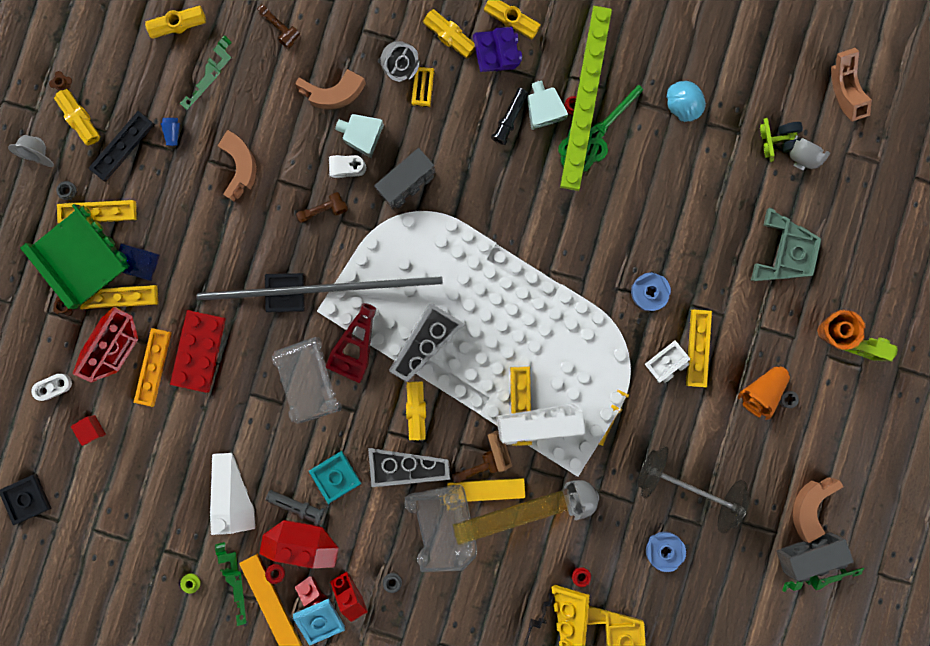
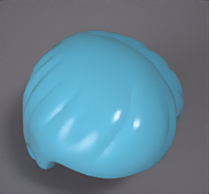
(686, 100)

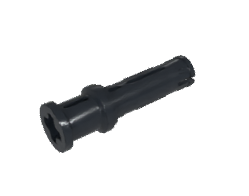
(506, 124)

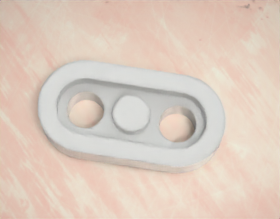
(52, 386)

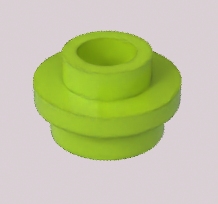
(194, 579)

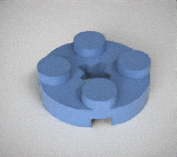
(655, 282)
(672, 560)

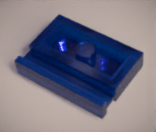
(141, 262)

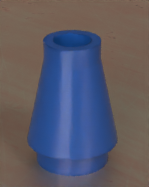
(170, 130)

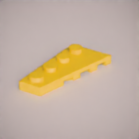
(572, 615)

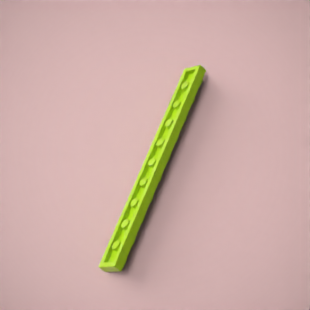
(586, 98)

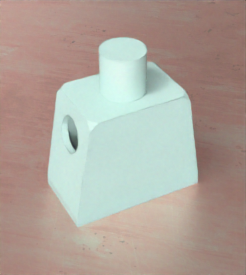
(545, 106)
(361, 133)

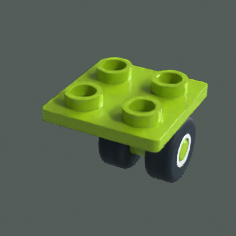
(787, 134)

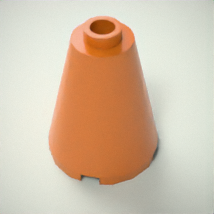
(842, 329)
(765, 392)

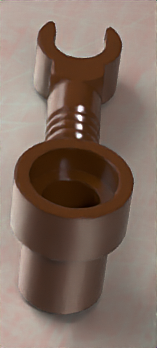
(288, 35)
(336, 204)
(489, 463)

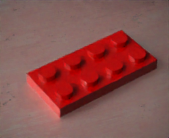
(197, 351)

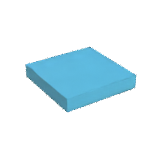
(318, 622)

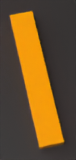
(269, 602)

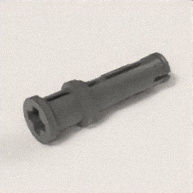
(303, 510)

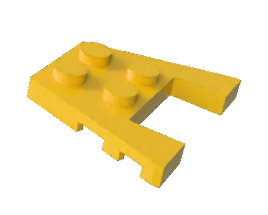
(619, 628)

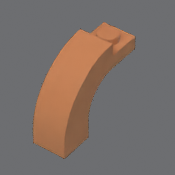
(847, 88)
(335, 97)
(245, 165)
(807, 504)

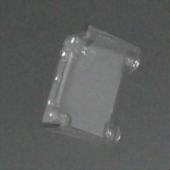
(306, 381)
(436, 513)

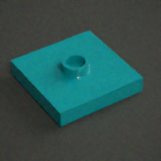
(335, 477)

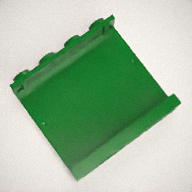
(76, 258)

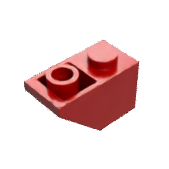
(348, 597)

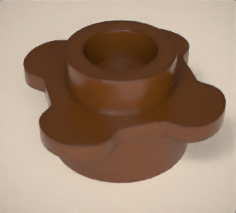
(66, 81)
(58, 307)

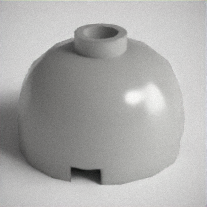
(399, 61)
(807, 154)
(581, 499)

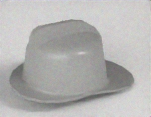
(31, 149)

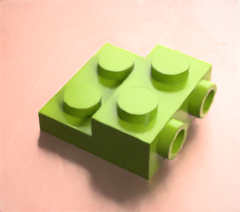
(875, 349)

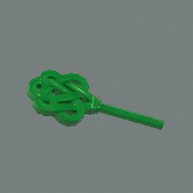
(601, 128)

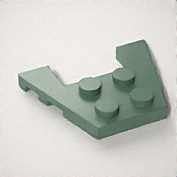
(795, 254)

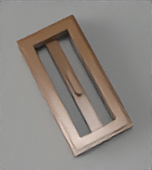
(499, 451)

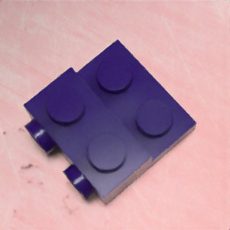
(497, 49)

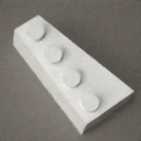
(540, 424)

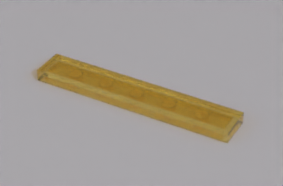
(509, 517)

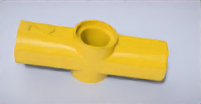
(522, 24)
(164, 25)
(449, 33)
(77, 117)
(416, 410)

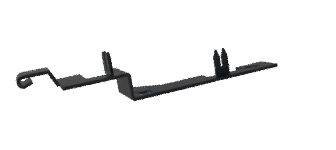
(534, 623)

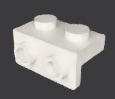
(667, 362)

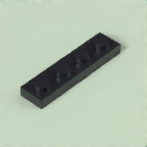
(121, 146)

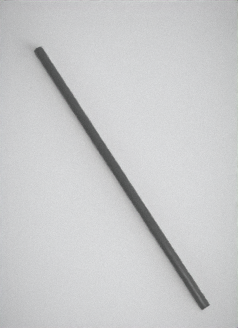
(320, 288)

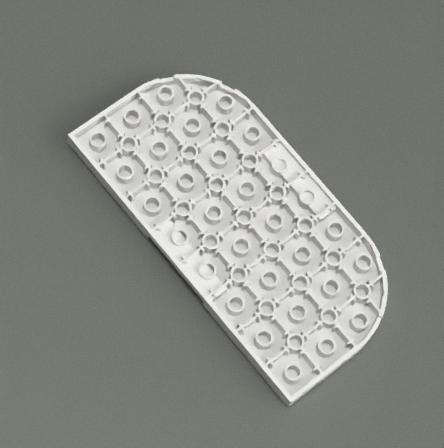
(509, 319)

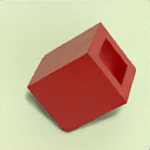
(87, 430)

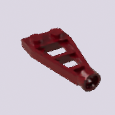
(347, 365)

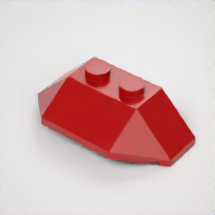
(107, 346)
(299, 545)

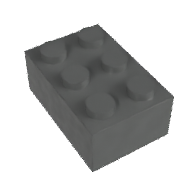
(405, 179)
(815, 558)

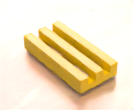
(421, 102)

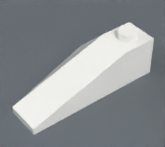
(230, 504)

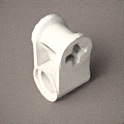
(343, 166)

